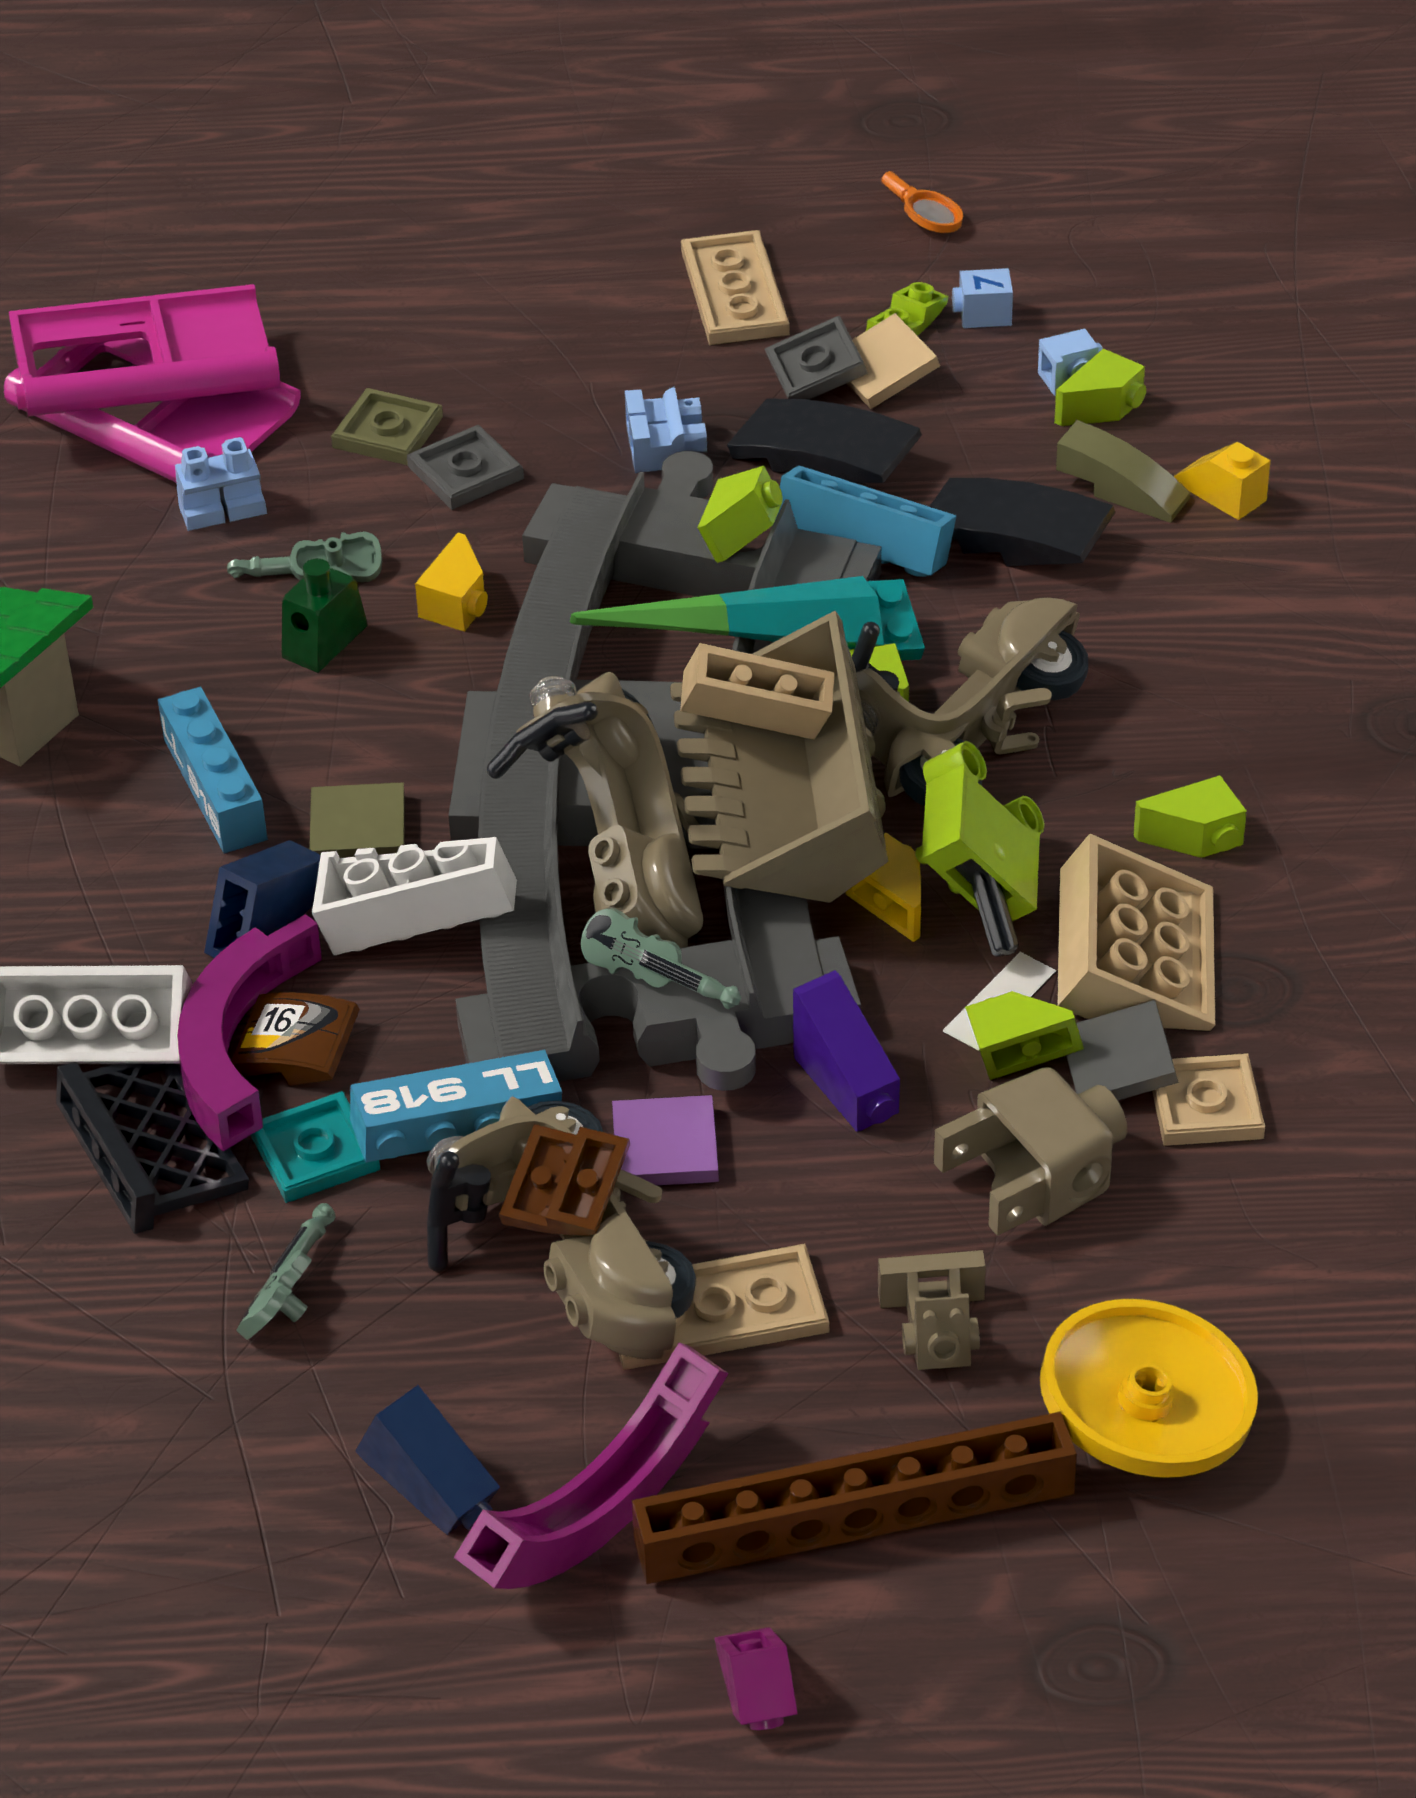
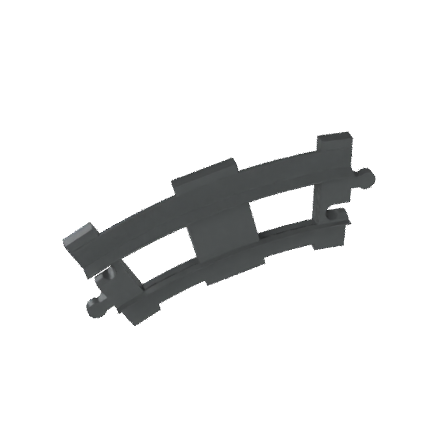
(533, 994)

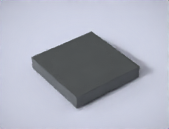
(816, 360)
(465, 467)
(1123, 1052)

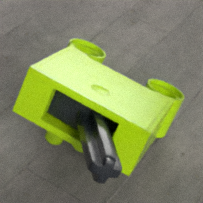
(981, 845)

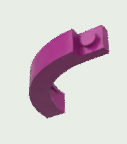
(219, 999)
(583, 1515)

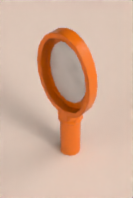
(925, 207)

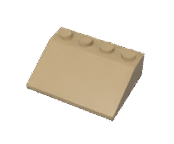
(1134, 937)

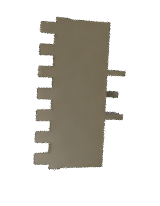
(785, 806)

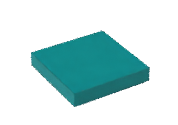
(312, 1147)

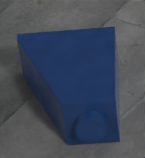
(262, 893)
(427, 1462)

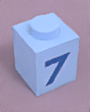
(984, 298)

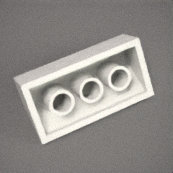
(91, 1014)

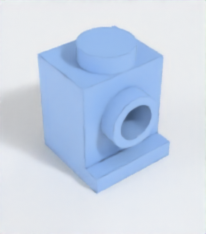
(1064, 355)

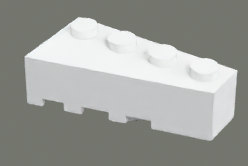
(410, 892)

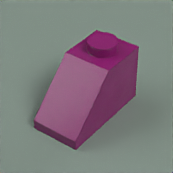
(757, 1677)

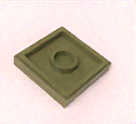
(386, 426)
(357, 818)

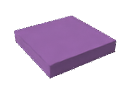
(669, 1139)

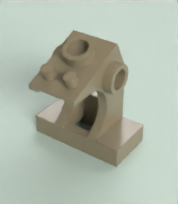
(938, 1311)

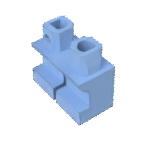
(662, 428)
(227, 476)

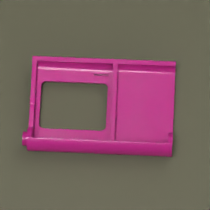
(197, 342)
(173, 424)

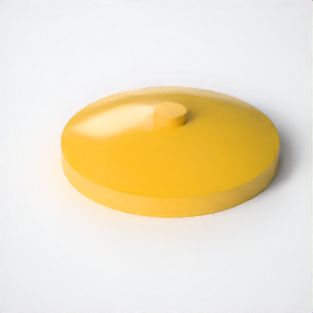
(1149, 1387)

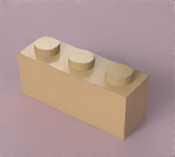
(757, 691)

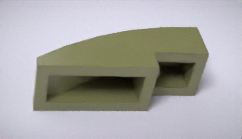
(1120, 472)

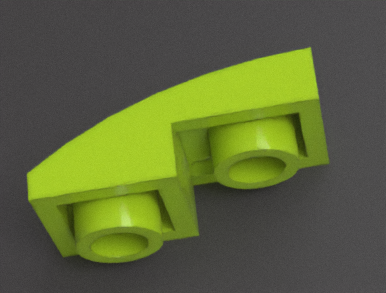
(915, 305)

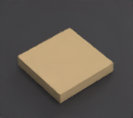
(892, 359)
(1210, 1102)

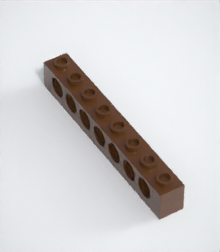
(853, 1497)

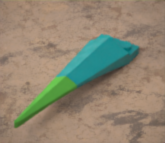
(779, 611)

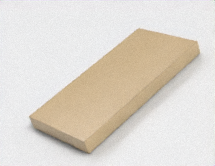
(734, 287)
(749, 1304)

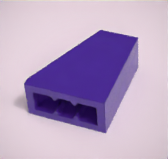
(843, 1053)

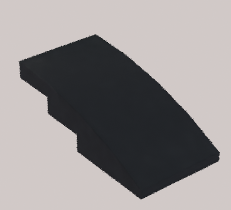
(825, 438)
(1023, 520)

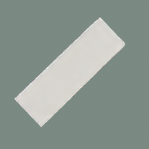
(1020, 976)

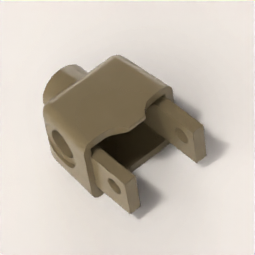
(1041, 1143)

